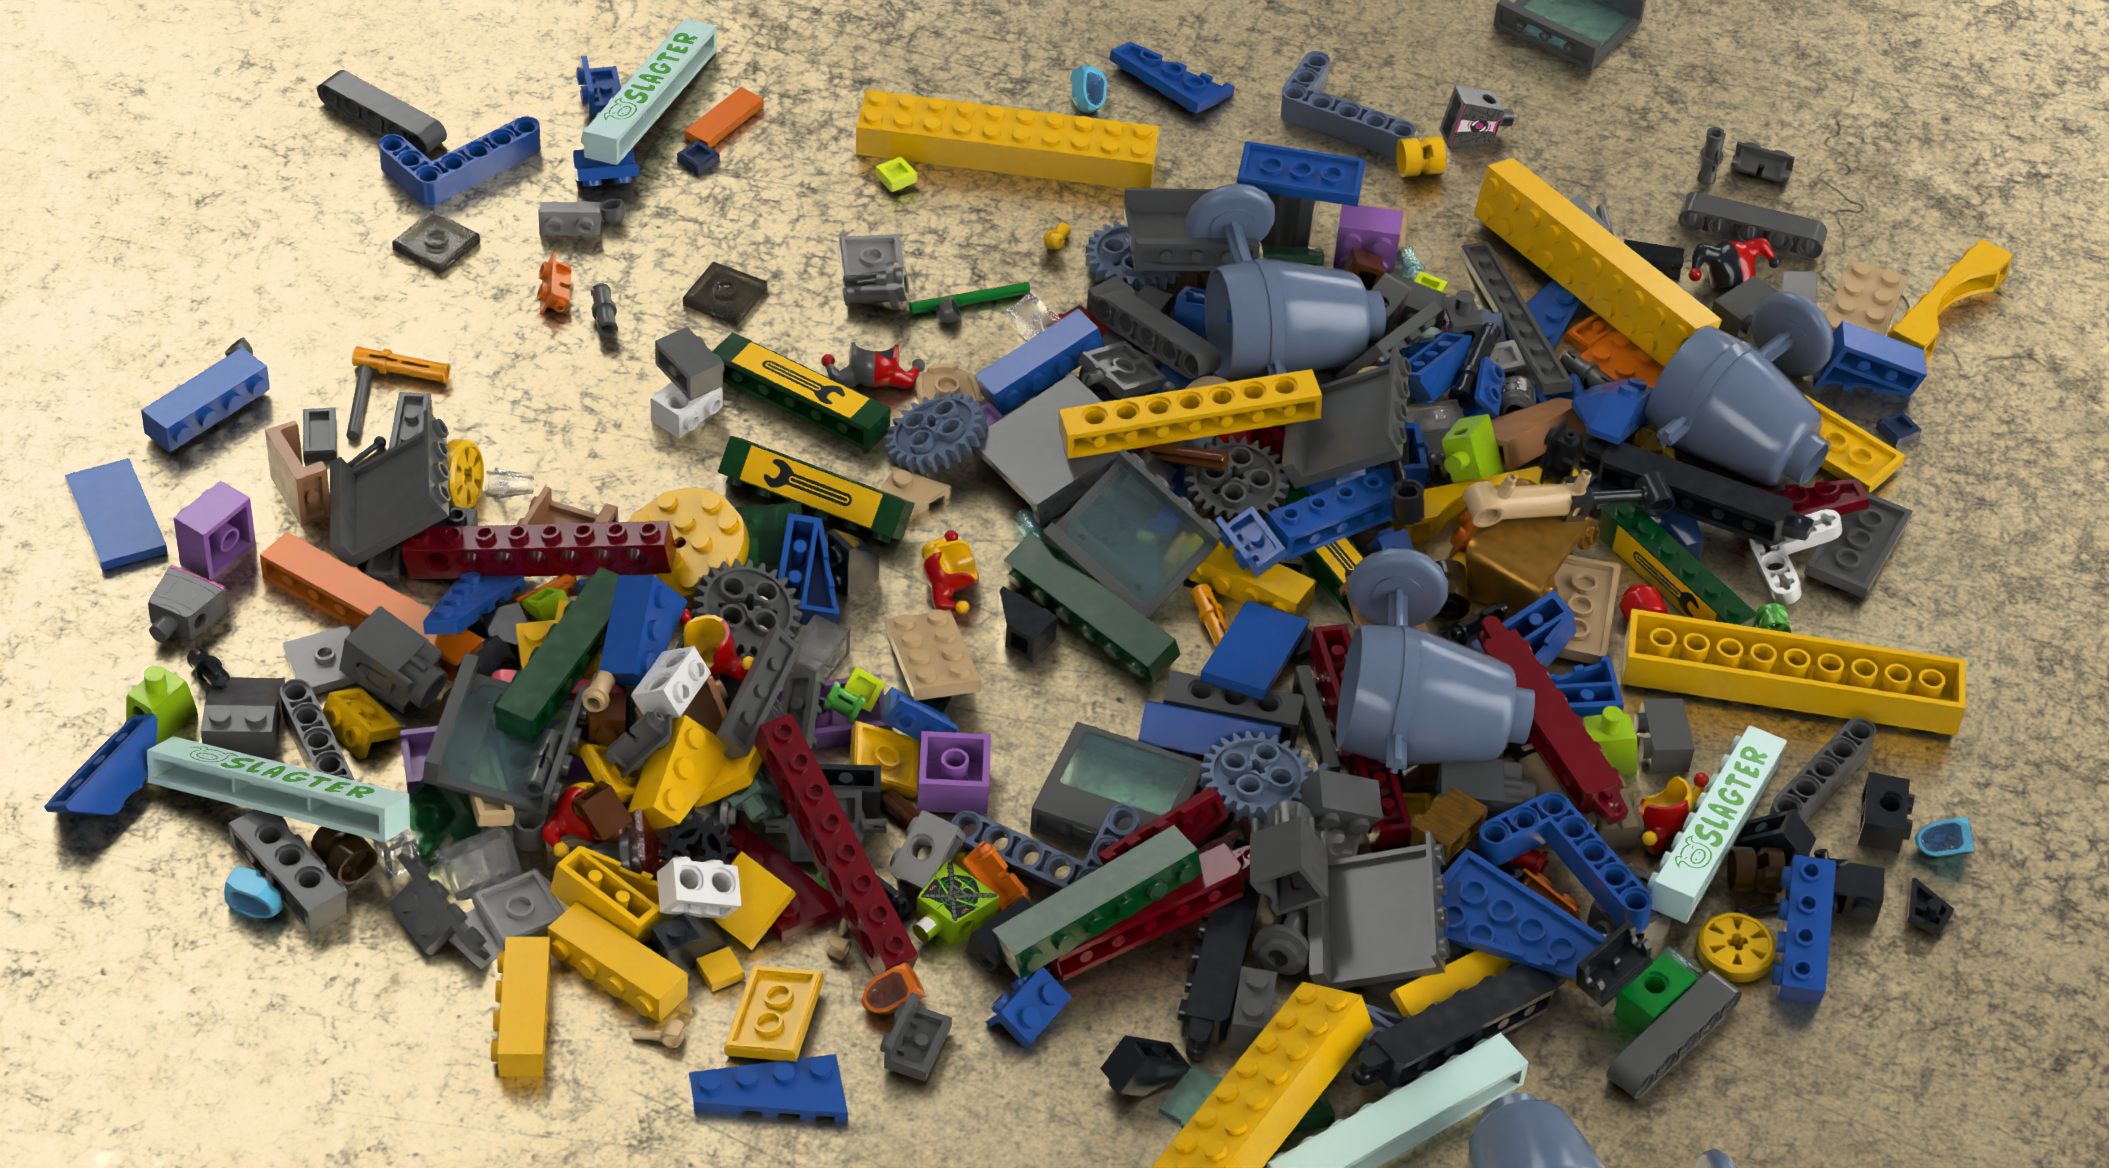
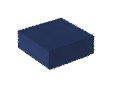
(698, 157)
(1898, 429)

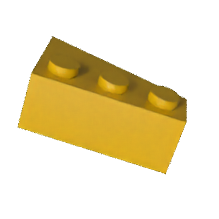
(678, 774)
(609, 891)

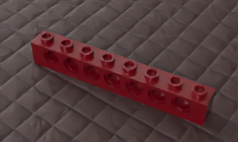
(540, 549)
(1328, 657)
(834, 845)

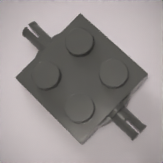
(1122, 370)
(851, 804)

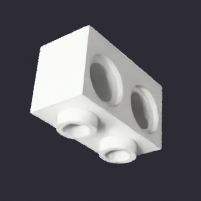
(678, 414)
(671, 682)
(699, 895)

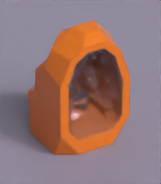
(890, 989)

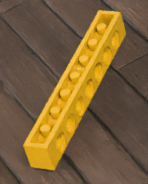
(1190, 413)

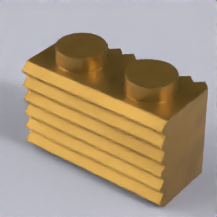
(1452, 821)

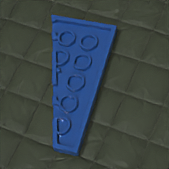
(1510, 920)

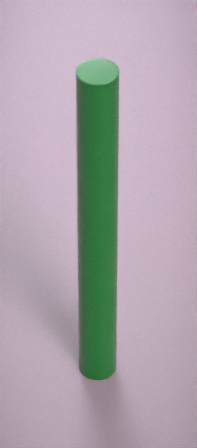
(972, 297)

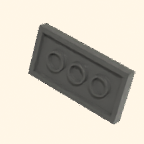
(1399, 337)
(1862, 548)

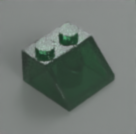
(766, 532)
(440, 819)

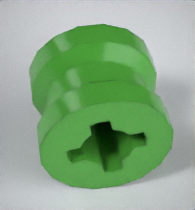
(1773, 617)

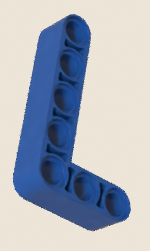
(462, 168)
(1560, 825)

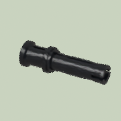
(1467, 375)

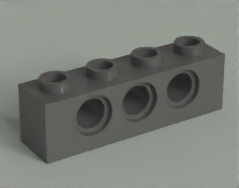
(1276, 709)
(285, 860)

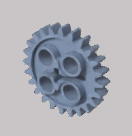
(1110, 255)
(936, 432)
(1254, 774)

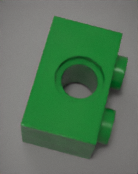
(1653, 993)

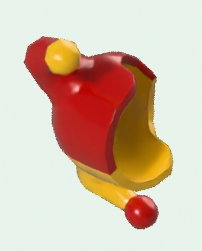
(949, 569)
(715, 645)
(1667, 810)
(568, 821)

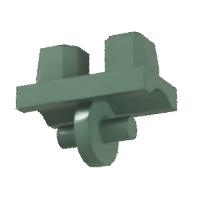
(759, 801)

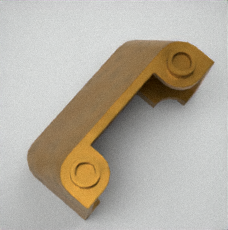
(1520, 556)

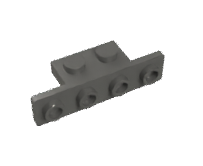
(429, 914)

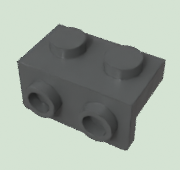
(914, 1039)

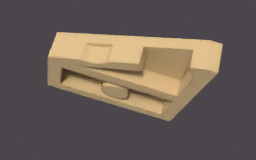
(915, 489)

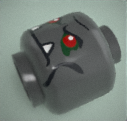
(1517, 394)

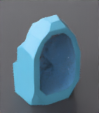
(1088, 88)
(1946, 838)
(252, 893)

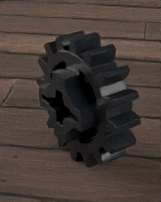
(702, 838)

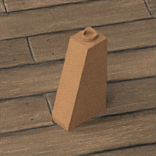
(1523, 432)

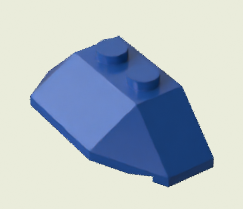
(1435, 364)
(1613, 408)
(110, 772)

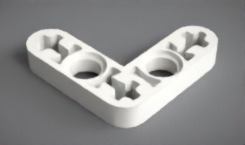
(1780, 552)

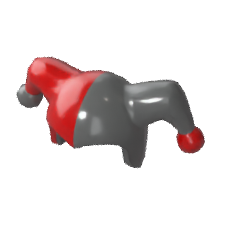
(873, 368)

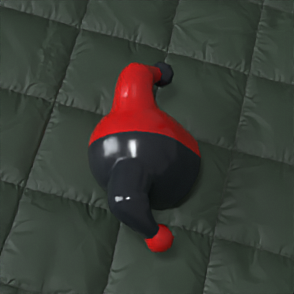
(1730, 261)

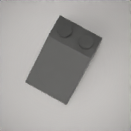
(244, 716)

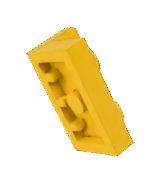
(359, 720)

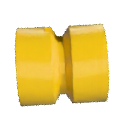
(1421, 156)

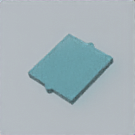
(1189, 1095)

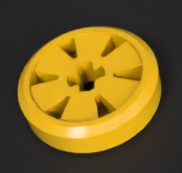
(465, 471)
(1741, 930)

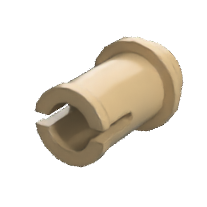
(596, 696)

